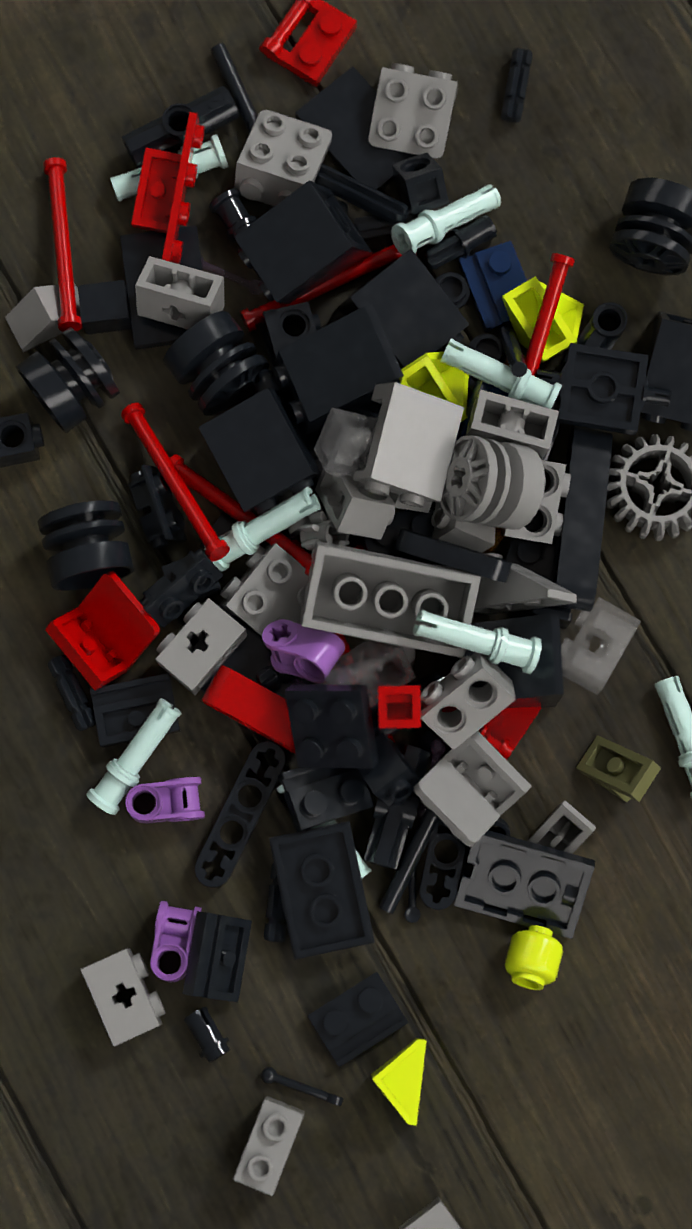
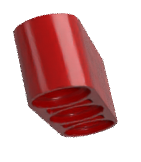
(250, 706)

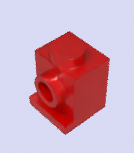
(399, 707)

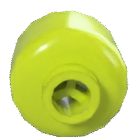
(533, 958)

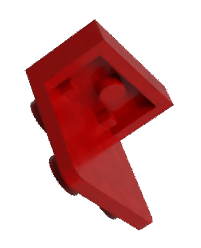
(104, 631)

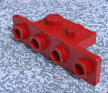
(163, 189)

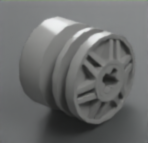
(493, 483)

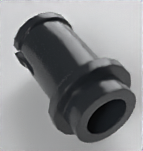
(207, 1035)

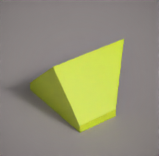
(523, 309)
(437, 379)
(402, 1079)

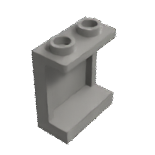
(410, 444)

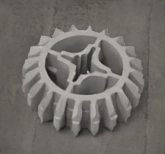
(642, 485)

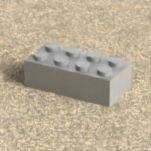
(382, 594)

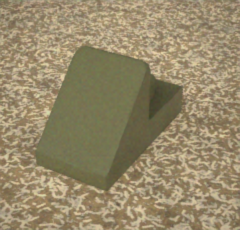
(618, 769)

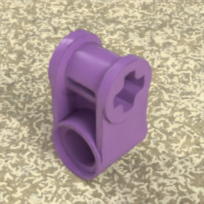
(302, 650)
(168, 801)
(173, 938)

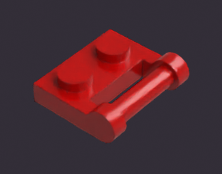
(317, 45)

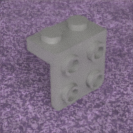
(412, 111)
(279, 157)
(268, 590)
(471, 788)

